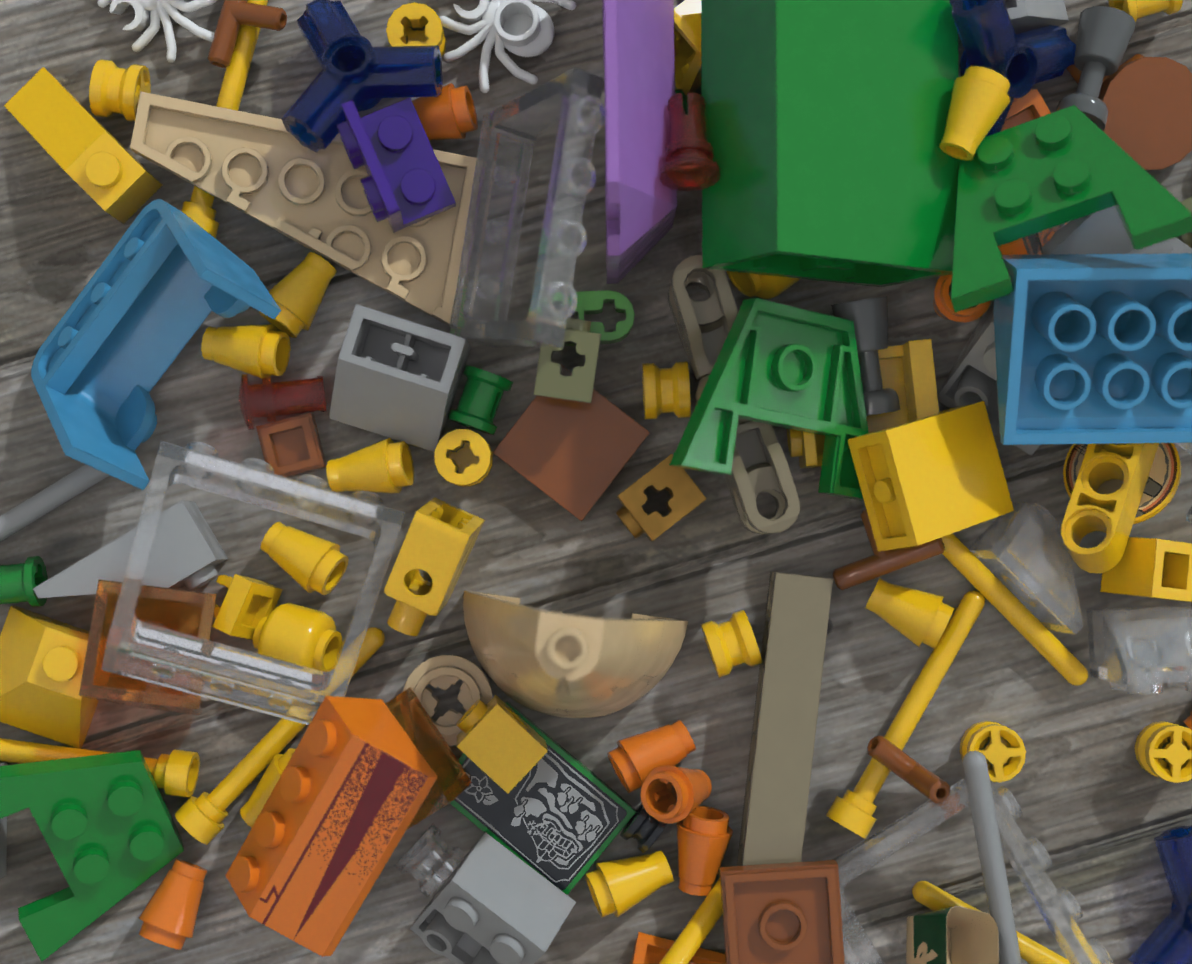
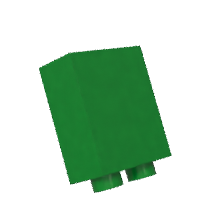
(829, 139)

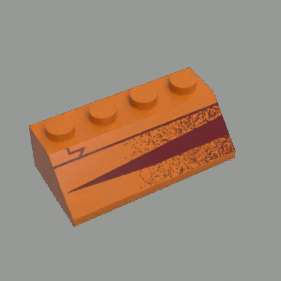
(331, 823)

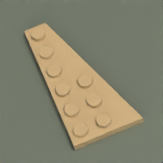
(310, 195)

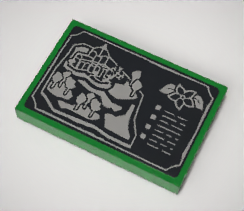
(552, 818)

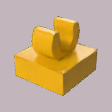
(244, 604)

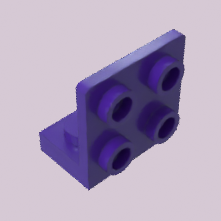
(401, 165)

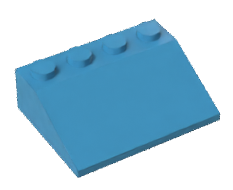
(1095, 349)

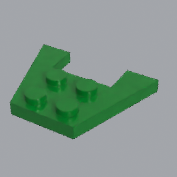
(1041, 179)
(784, 372)
(103, 830)

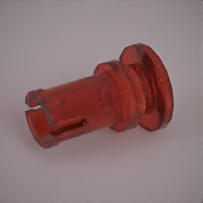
(688, 154)
(279, 398)

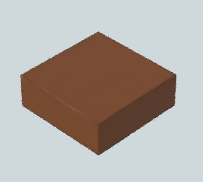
(292, 445)

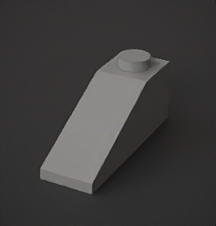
(180, 556)

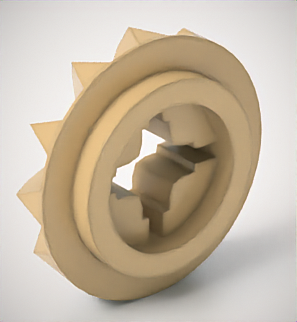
(442, 673)

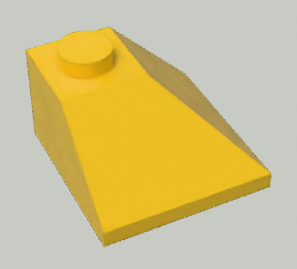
(43, 677)

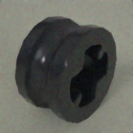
(643, 829)

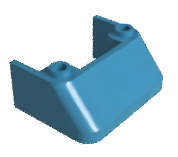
(130, 329)

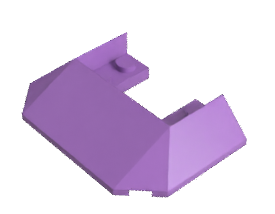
(637, 128)

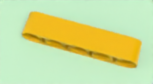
(1106, 512)

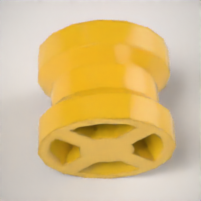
(415, 16)
(117, 88)
(666, 390)
(471, 468)
(731, 643)
(1004, 751)
(1176, 753)

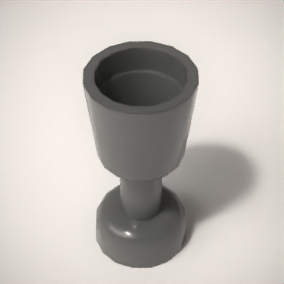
(1099, 51)
(871, 334)

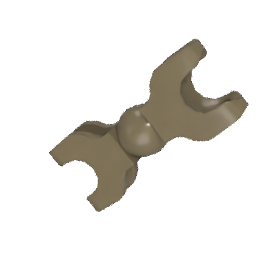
(758, 457)

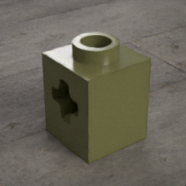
(580, 385)

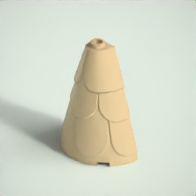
(566, 660)

